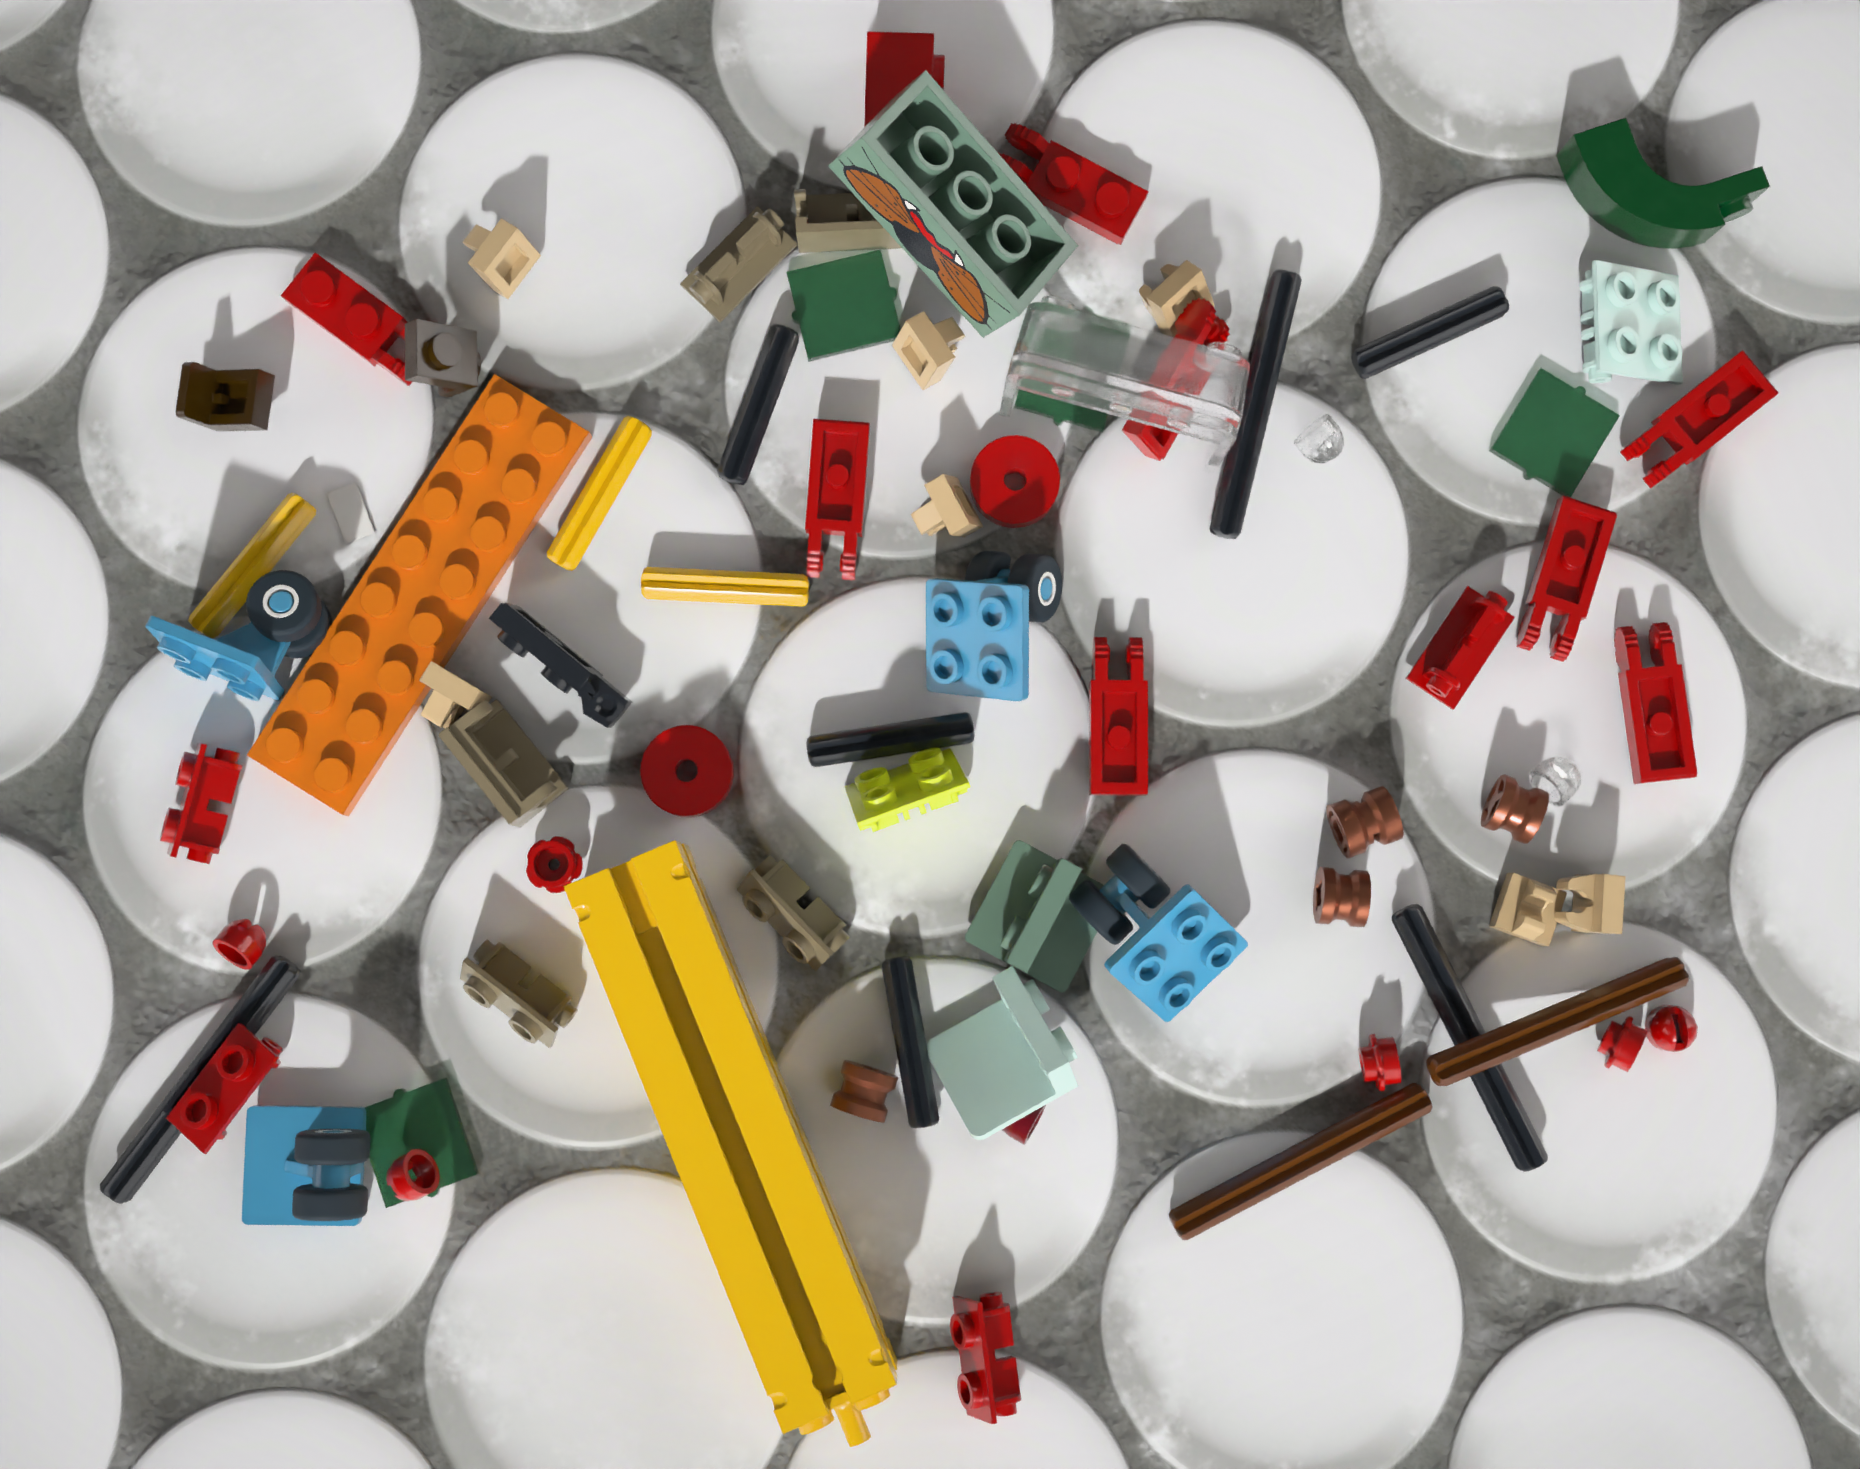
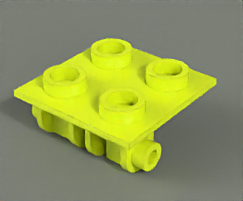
(928, 778)

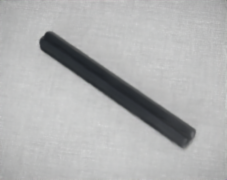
(1261, 387)
(1464, 1025)
(158, 1133)

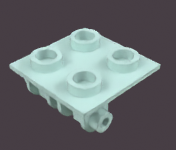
(1633, 324)

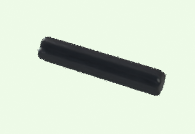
(1429, 332)
(758, 404)
(890, 739)
(910, 1042)

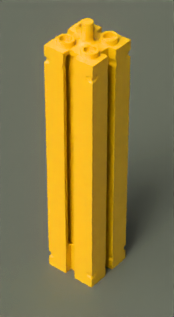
(736, 1141)

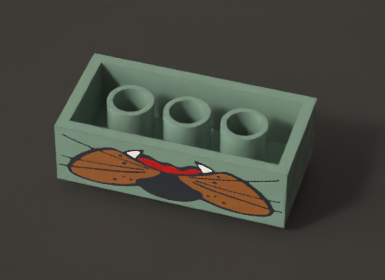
(954, 205)

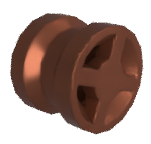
(1514, 809)
(1341, 897)
(864, 1091)

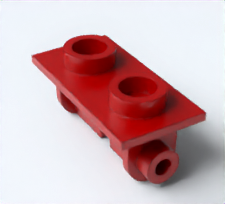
(1461, 646)
(192, 823)
(224, 1087)
(987, 1384)

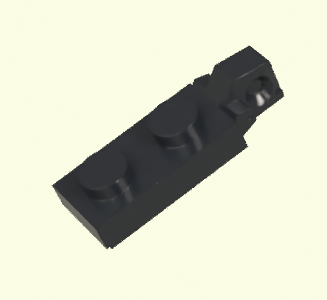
(563, 665)

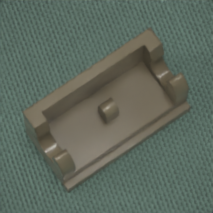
(837, 224)
(503, 762)

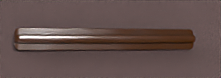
(1556, 1021)
(1300, 1161)

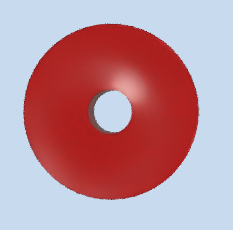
(1018, 456)
(668, 752)

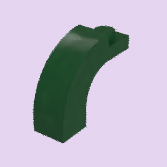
(1640, 205)

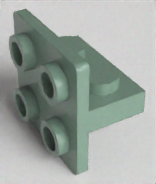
(1031, 919)

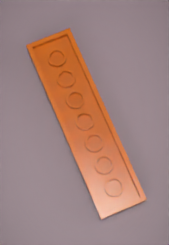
(420, 595)

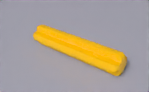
(599, 493)
(251, 564)
(725, 586)

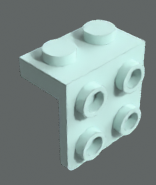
(1003, 1059)

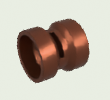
(1358, 823)

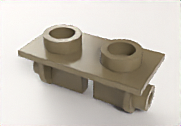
(739, 263)
(772, 896)
(497, 983)

